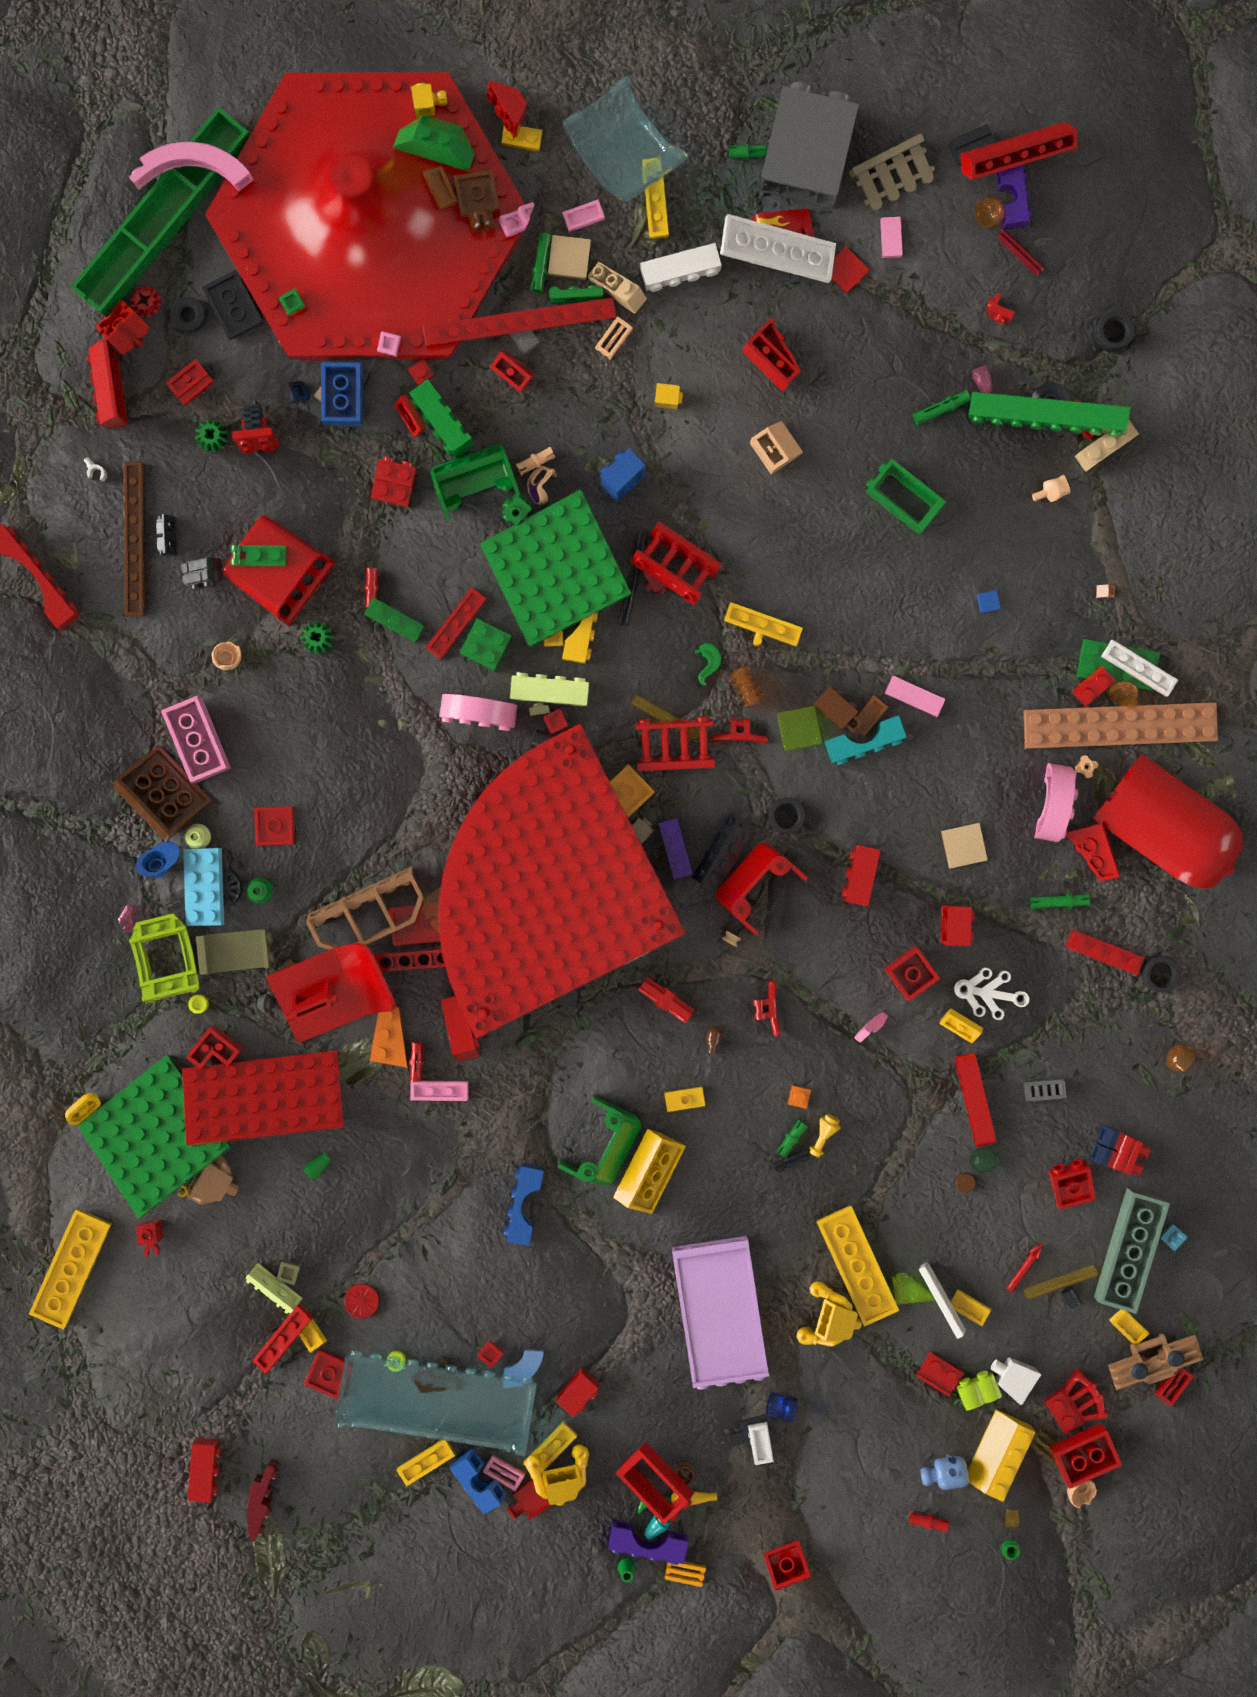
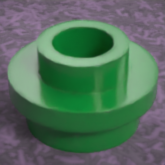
(1012, 1555)

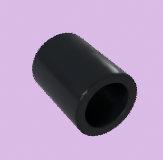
(1071, 1297)

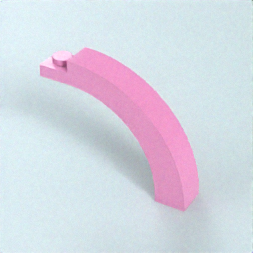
(190, 154)

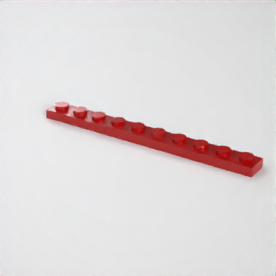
(519, 321)

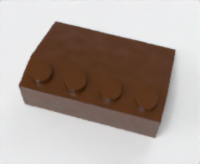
(161, 793)

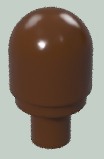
(713, 1039)

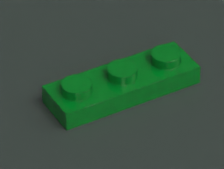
(393, 620)

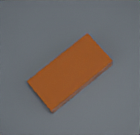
(440, 187)
(870, 714)

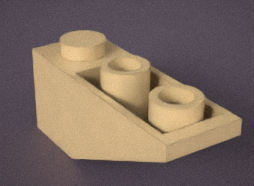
(618, 287)

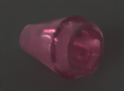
(982, 379)

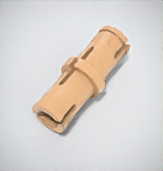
(535, 461)

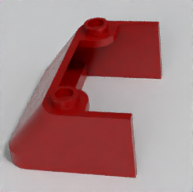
(747, 874)

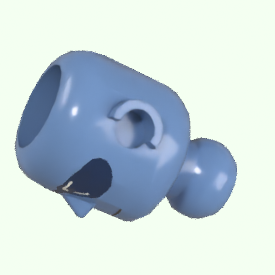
(948, 1473)

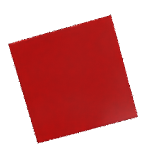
(274, 825)
(326, 1373)

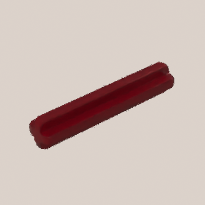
(1020, 252)

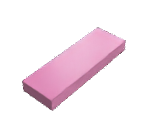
(914, 696)
(440, 1090)

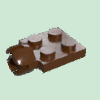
(477, 198)

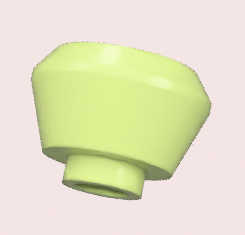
(197, 836)

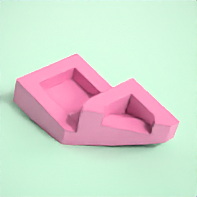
(516, 221)
(873, 1025)

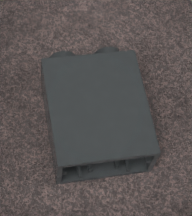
(808, 145)

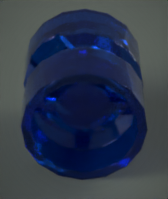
(782, 1407)

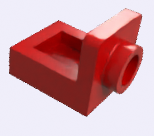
(999, 314)

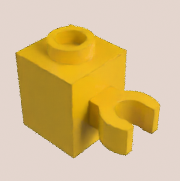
(425, 100)

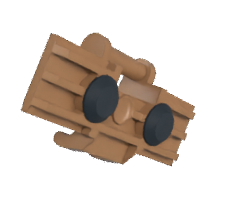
(1156, 1368)

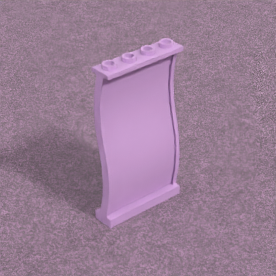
(720, 1312)

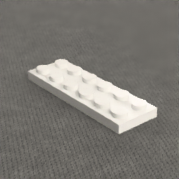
(778, 248)

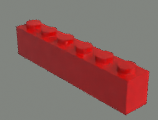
(1018, 150)

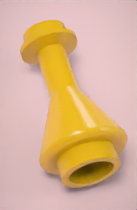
(828, 1126)

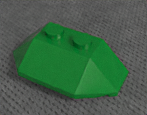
(436, 141)

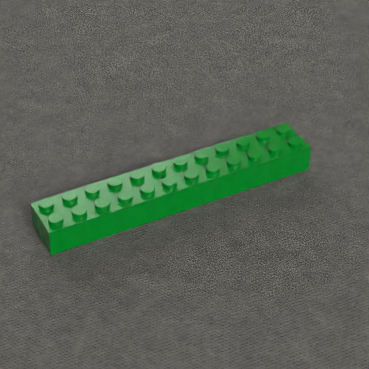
(156, 219)

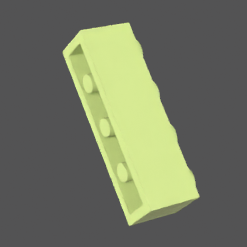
(549, 690)

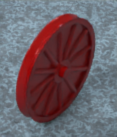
(361, 1301)

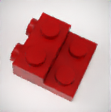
(394, 482)
(1072, 1184)

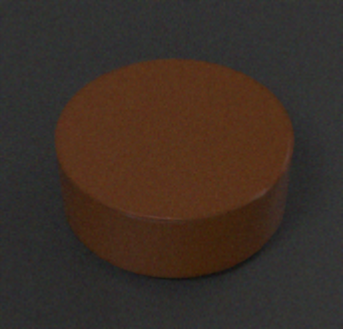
(965, 1182)

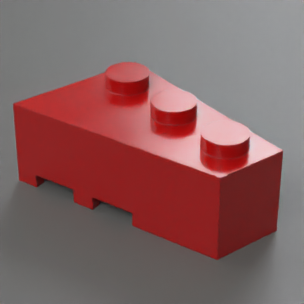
(771, 356)
(461, 1037)

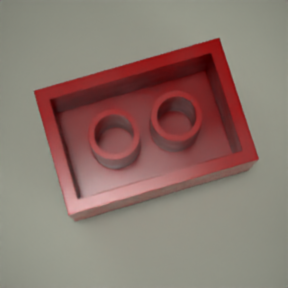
(1085, 1455)

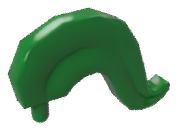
(713, 657)

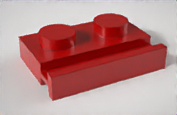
(190, 382)
(939, 1374)

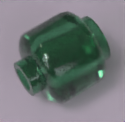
(983, 1160)

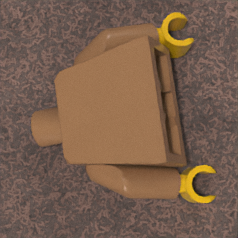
(211, 1183)

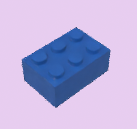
(341, 394)
(622, 474)

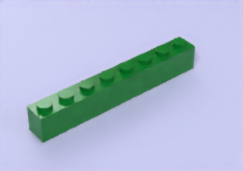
(1049, 413)

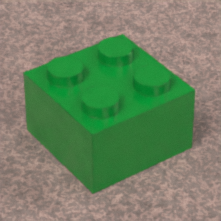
(486, 645)

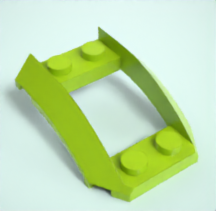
(169, 985)

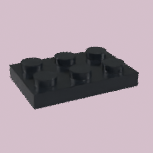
(232, 305)

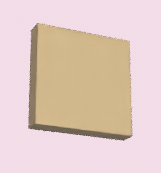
(569, 257)
(964, 845)

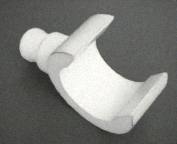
(92, 467)

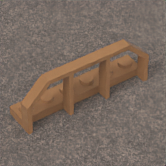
(367, 894)

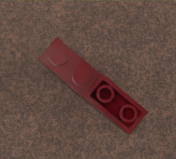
(258, 1501)

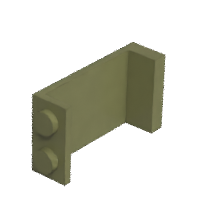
(235, 951)

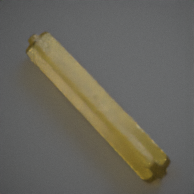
(662, 715)
(1060, 1282)

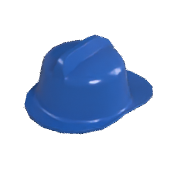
(158, 860)

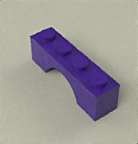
(670, 1548)

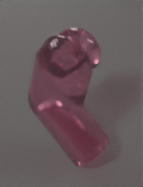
(125, 919)

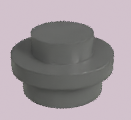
(265, 1003)

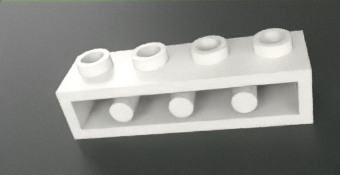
(680, 267)

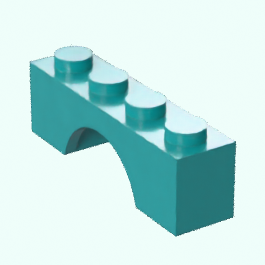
(888, 732)

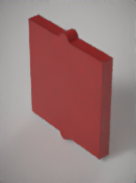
(847, 269)

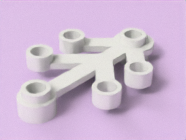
(988, 993)

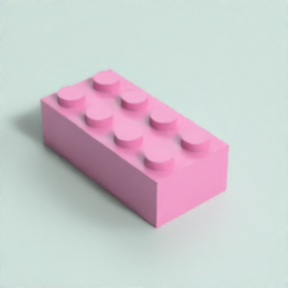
(196, 739)

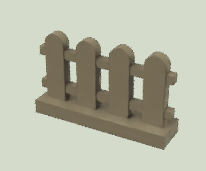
(883, 173)

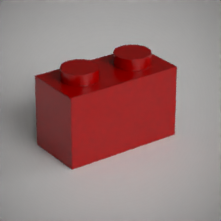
(512, 370)
(577, 1393)

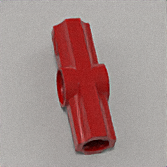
(666, 999)

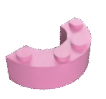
(478, 710)
(1058, 803)

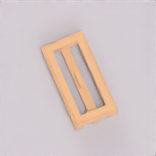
(604, 351)

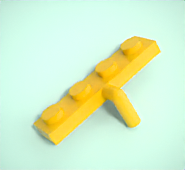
(762, 625)

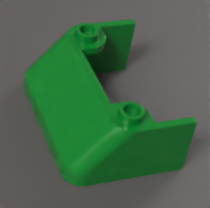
(472, 474)
(626, 1129)

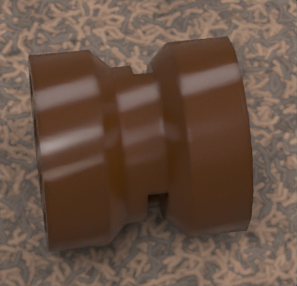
(686, 1475)

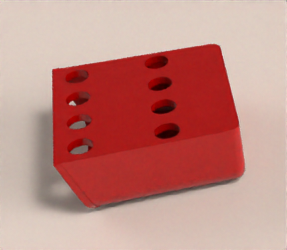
(274, 584)

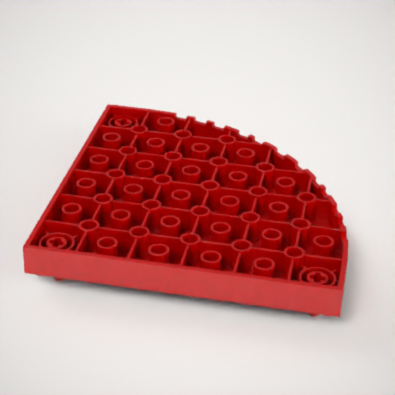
(546, 886)

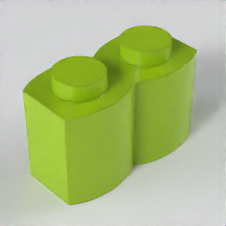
(978, 1390)

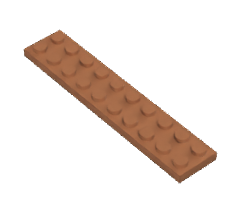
(1120, 725)

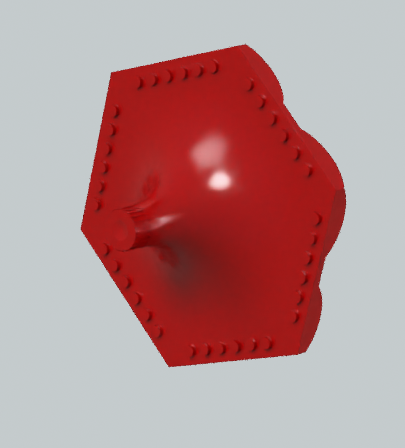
(357, 219)

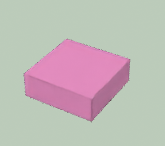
(389, 344)

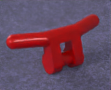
(746, 736)
(772, 1014)

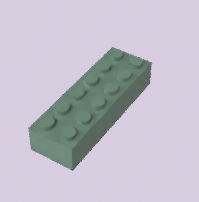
(1131, 1250)

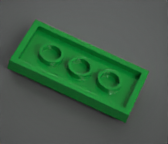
(1091, 660)

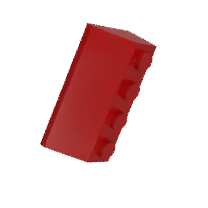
(107, 385)

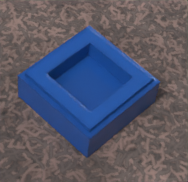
(988, 601)

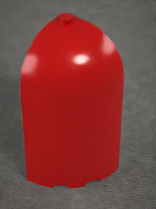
(1172, 825)

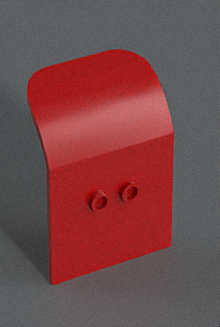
(331, 990)

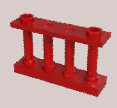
(684, 549)
(666, 761)

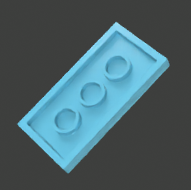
(203, 887)

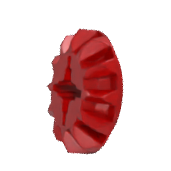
(154, 301)

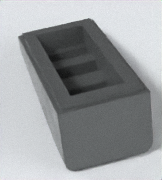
(1061, 1087)

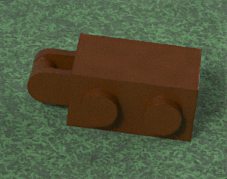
(838, 710)

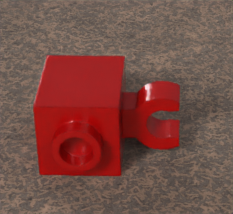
(149, 1234)

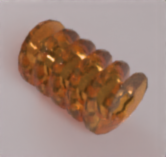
(745, 687)

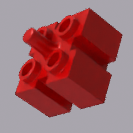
(123, 328)

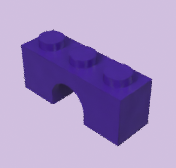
(1016, 213)
(675, 848)

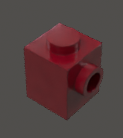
(654, 585)

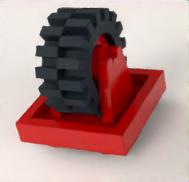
(255, 432)

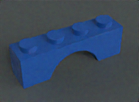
(520, 1228)

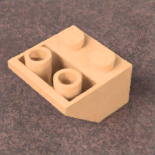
(775, 447)

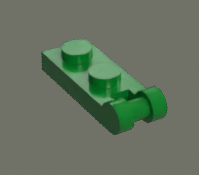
(575, 294)
(259, 555)

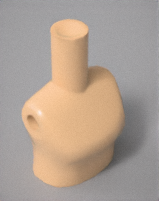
(1053, 489)

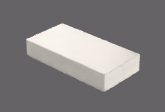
(760, 1443)

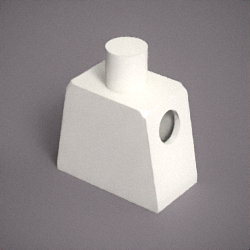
(1015, 1378)

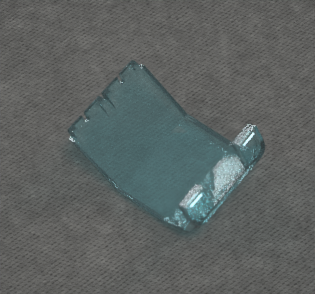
(621, 143)

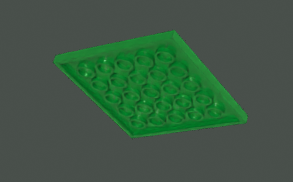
(555, 568)
(144, 1138)

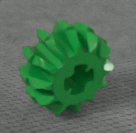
(205, 439)
(320, 630)

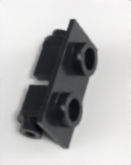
(167, 526)

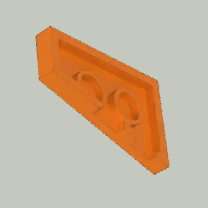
(388, 1039)

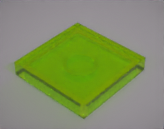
(799, 728)

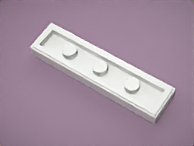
(1139, 668)
(942, 1300)

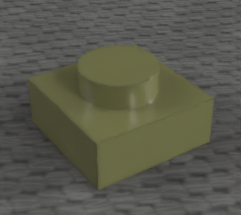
(539, 709)
(288, 1272)

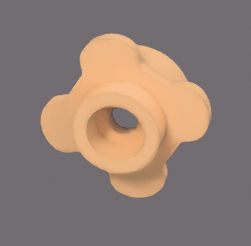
(1080, 768)

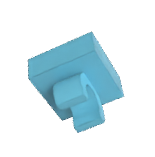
(1173, 1236)

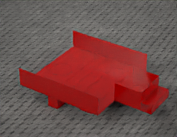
(528, 1502)

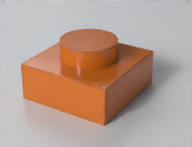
(799, 1096)

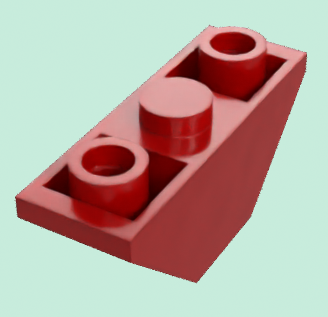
(508, 105)

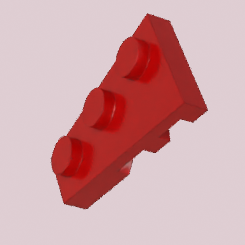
(1096, 849)

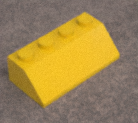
(649, 1172)
(1000, 1454)

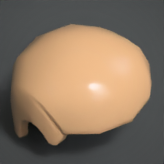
(226, 656)
(1082, 1493)

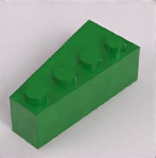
(441, 419)

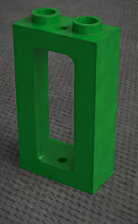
(913, 485)

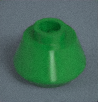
(260, 896)

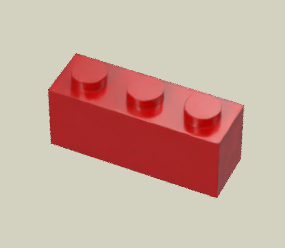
(860, 875)
(204, 1470)

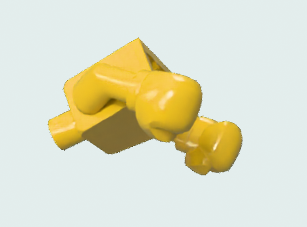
(835, 1320)
(560, 1483)

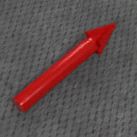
(1034, 1254)

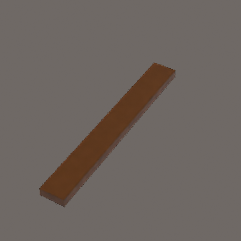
(134, 539)

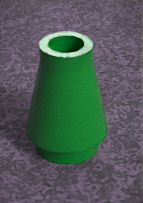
(317, 1166)
(627, 1569)

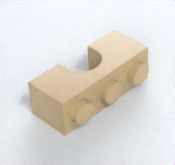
(1104, 447)

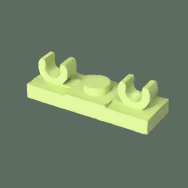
(273, 1289)

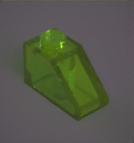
(909, 1290)

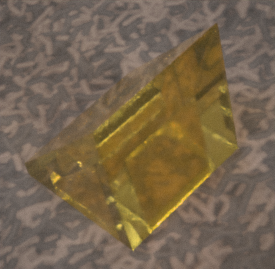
(1012, 1519)

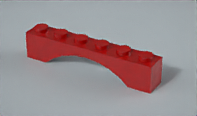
(56, 606)

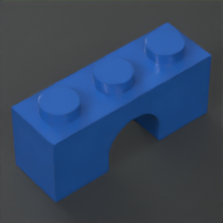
(484, 1494)

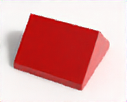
(787, 1565)

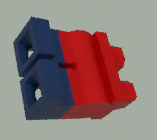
(1124, 1156)

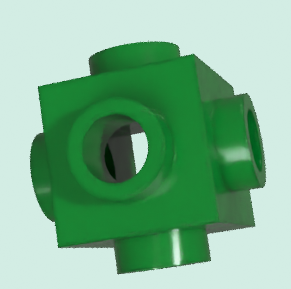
(519, 503)

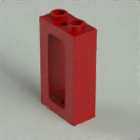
(647, 1492)

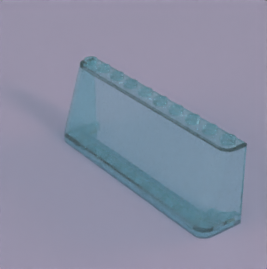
(482, 1412)

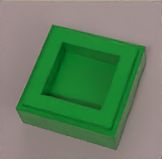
(292, 302)

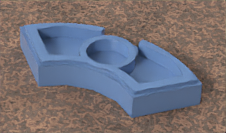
(527, 1364)

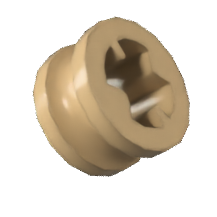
(731, 938)

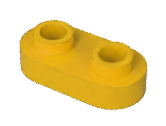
(82, 1108)

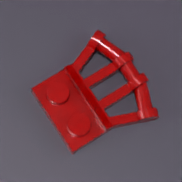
(1065, 1410)

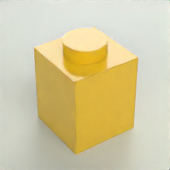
(668, 396)

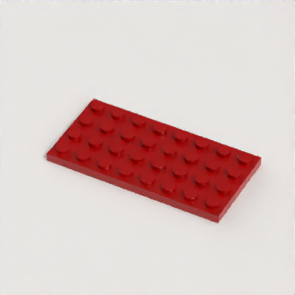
(262, 1098)

